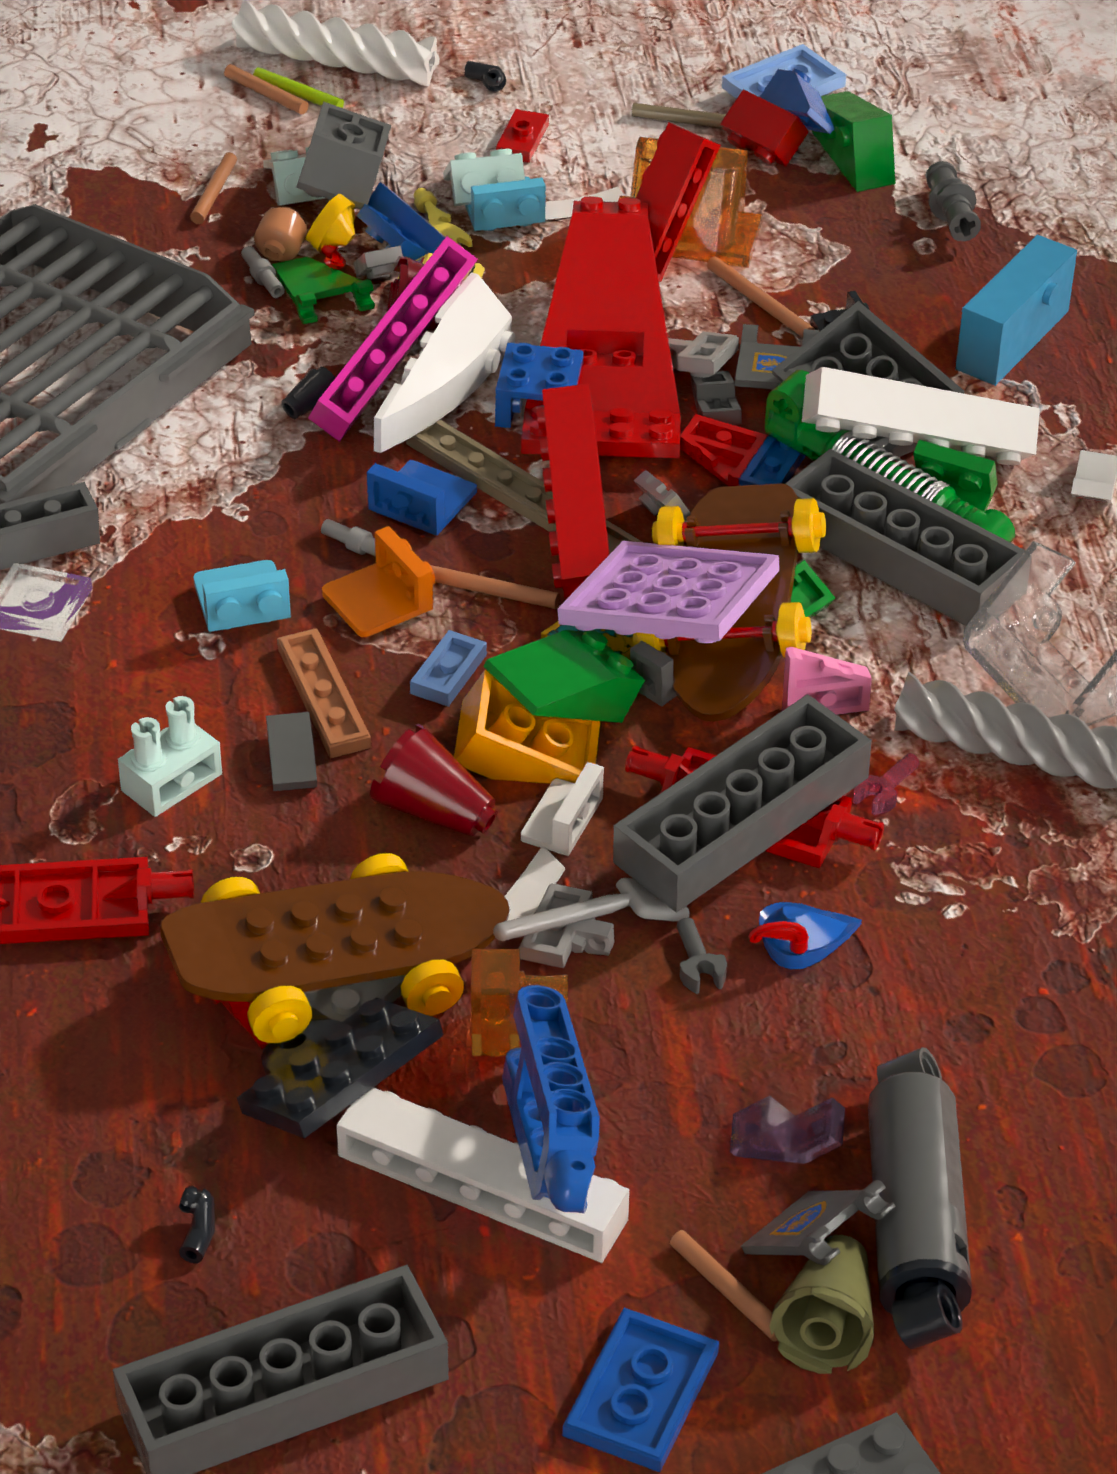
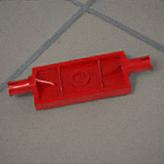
(804, 844)
(83, 898)

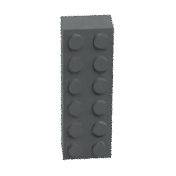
(905, 537)
(741, 802)
(281, 1374)

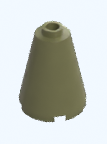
(827, 1311)

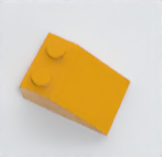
(511, 744)

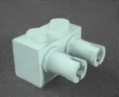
(170, 761)

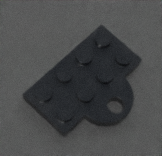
(335, 1065)

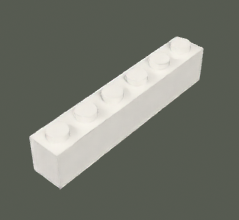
(917, 412)
(473, 1171)

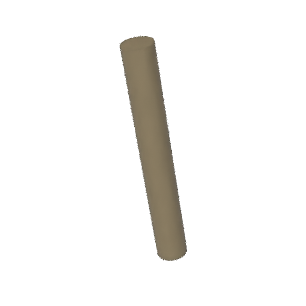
(677, 115)

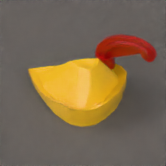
(333, 229)

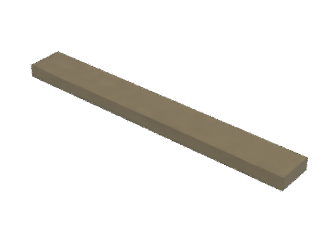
(494, 475)

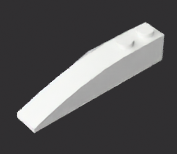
(450, 365)

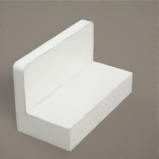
(565, 811)

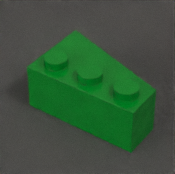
(860, 142)

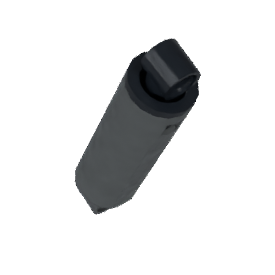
(924, 1238)

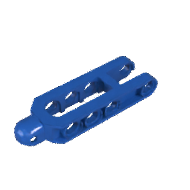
(551, 1101)

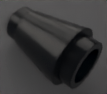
(307, 392)

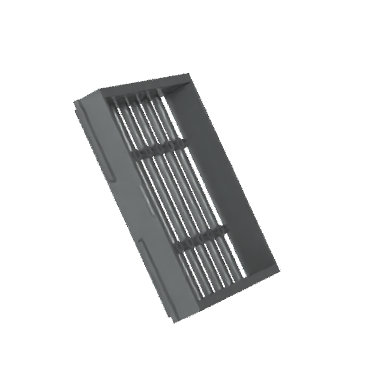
(119, 273)

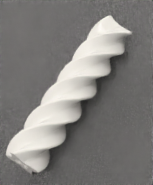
(335, 43)

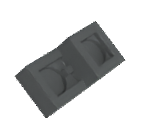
(716, 397)
(291, 751)

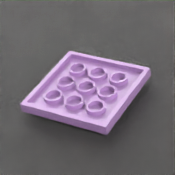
(669, 591)

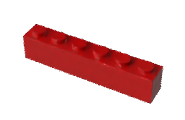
(575, 484)

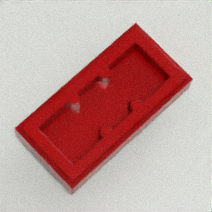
(524, 133)

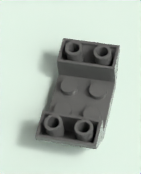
(343, 155)

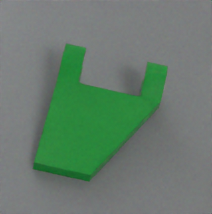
(312, 280)

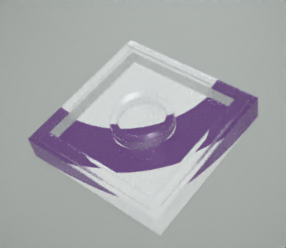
(41, 601)

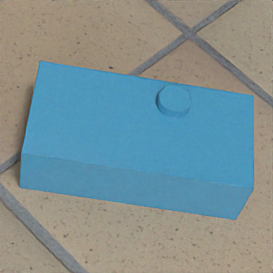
(1015, 309)

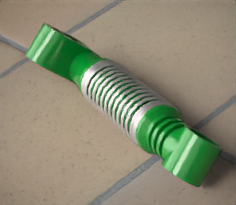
(785, 424)

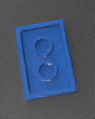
(641, 1389)

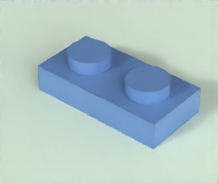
(448, 668)

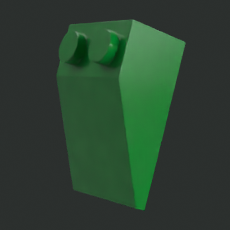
(569, 677)

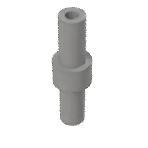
(262, 271)
(355, 539)

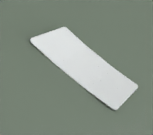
(564, 208)
(532, 884)

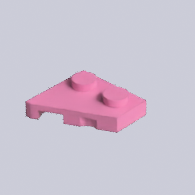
(830, 681)

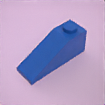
(795, 94)

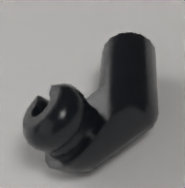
(490, 75)
(202, 1226)

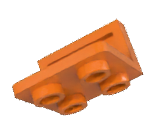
(386, 591)

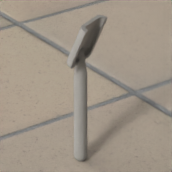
(632, 894)

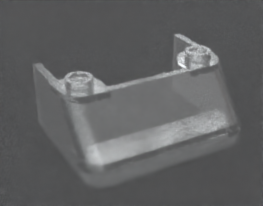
(1013, 643)

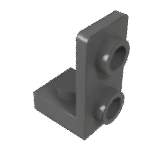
(656, 670)

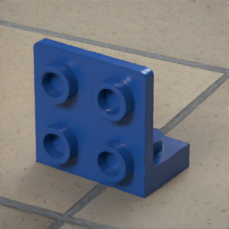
(527, 371)
(418, 495)

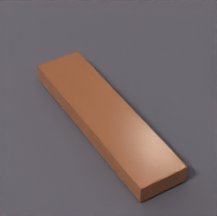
(324, 693)

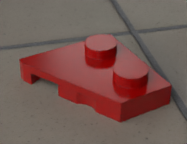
(720, 447)

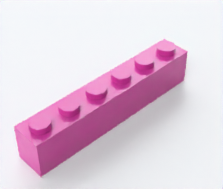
(392, 339)

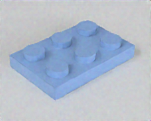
(756, 76)

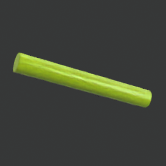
(298, 89)

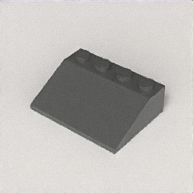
(869, 347)

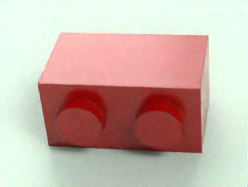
(764, 128)

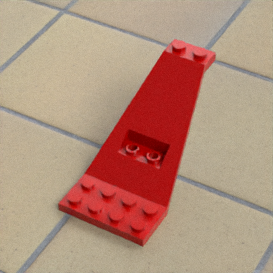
(614, 313)

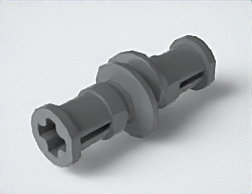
(952, 201)

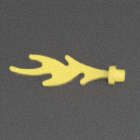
(426, 203)

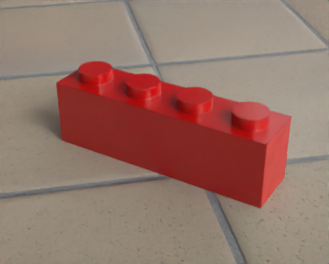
(673, 186)

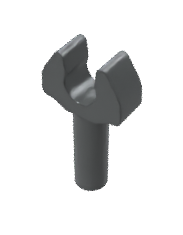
(698, 960)

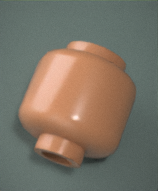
(281, 233)

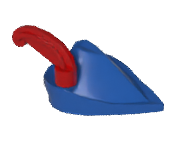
(801, 934)

